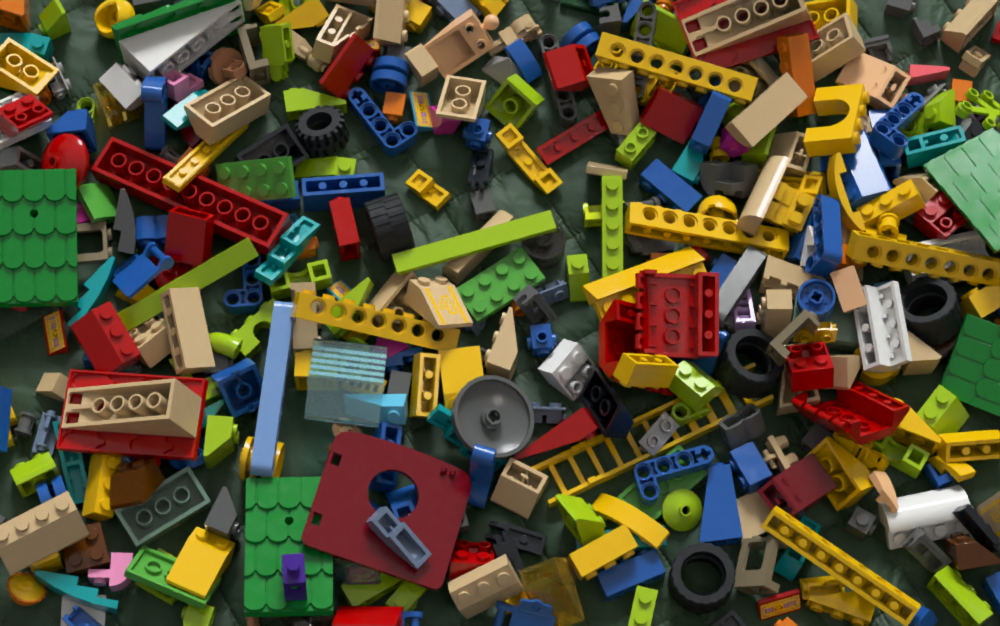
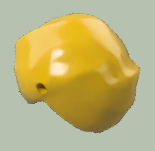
(111, 13)

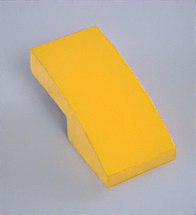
(428, 190)
(959, 470)

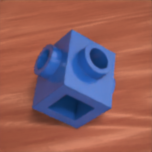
(477, 134)
(541, 340)

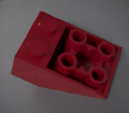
(798, 487)

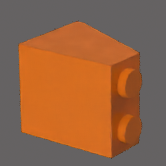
(15, 15)

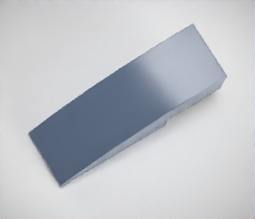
(398, 537)

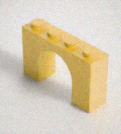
(845, 135)

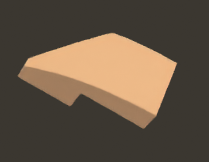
(886, 490)

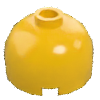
(718, 206)

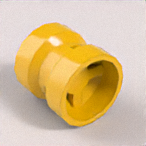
(716, 153)

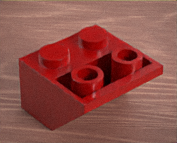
(569, 67)
(23, 115)
(938, 218)
(809, 367)
(469, 556)

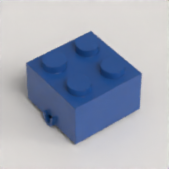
(239, 387)

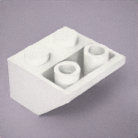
(123, 85)
(567, 368)

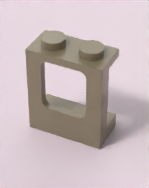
(257, 70)
(99, 257)
(776, 349)
(759, 580)

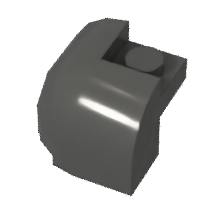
(728, 178)

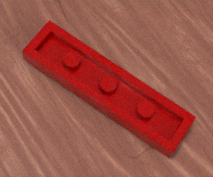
(572, 138)

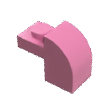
(181, 85)
(115, 574)

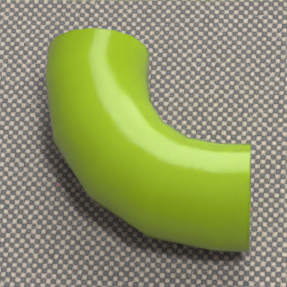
(225, 344)

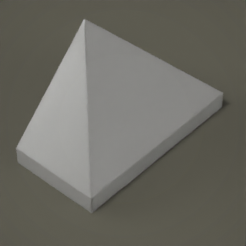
(500, 69)

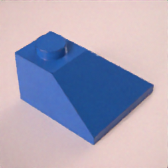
(77, 123)

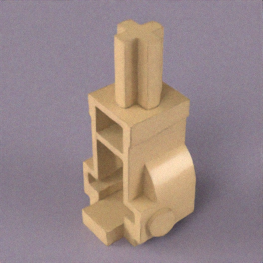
(521, 28)

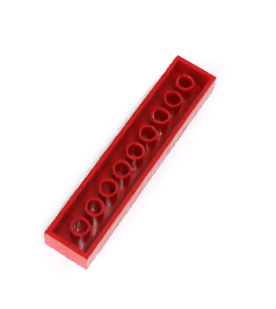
(235, 213)

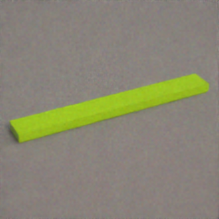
(473, 242)
(197, 277)

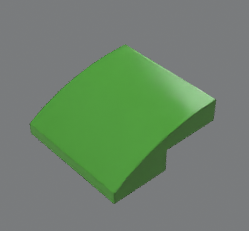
(98, 202)

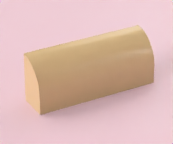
(766, 111)
(762, 194)
(461, 267)
(187, 330)

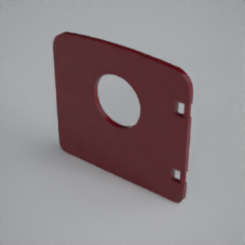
(346, 507)

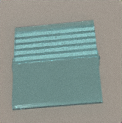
(345, 383)

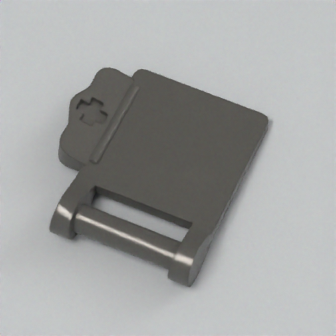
(646, 245)

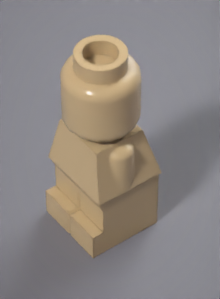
(304, 52)

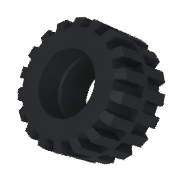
(322, 131)

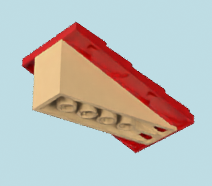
(740, 30)
(132, 415)

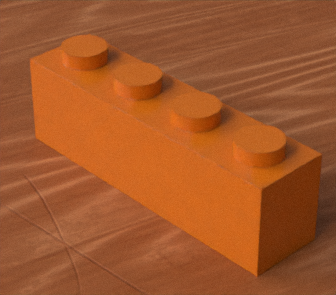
(796, 61)

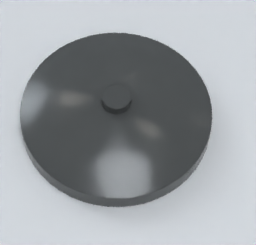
(493, 415)

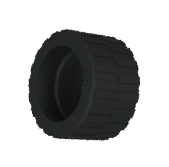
(389, 225)
(928, 294)
(738, 379)
(705, 553)

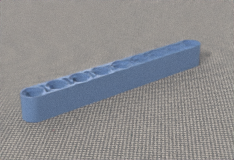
(272, 390)

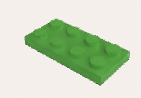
(259, 178)
(499, 285)
(684, 482)
(152, 569)

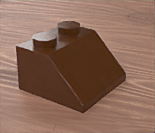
(134, 483)
(967, 552)

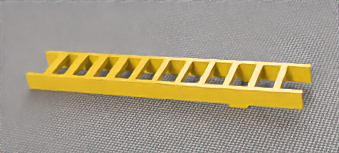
(593, 481)

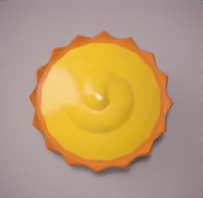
(25, 589)

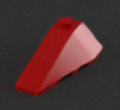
(571, 430)

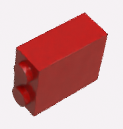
(671, 114)
(345, 229)
(189, 235)

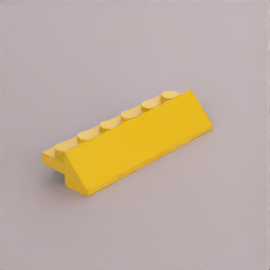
(622, 284)

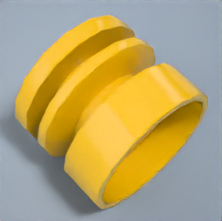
(246, 456)

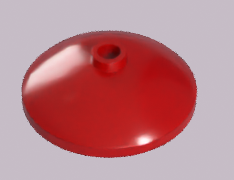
(66, 152)

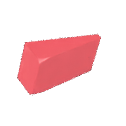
(926, 73)

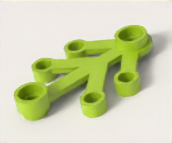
(965, 108)

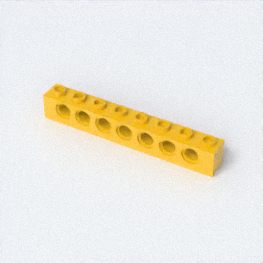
(649, 53)
(702, 230)
(862, 241)
(302, 309)
(841, 566)

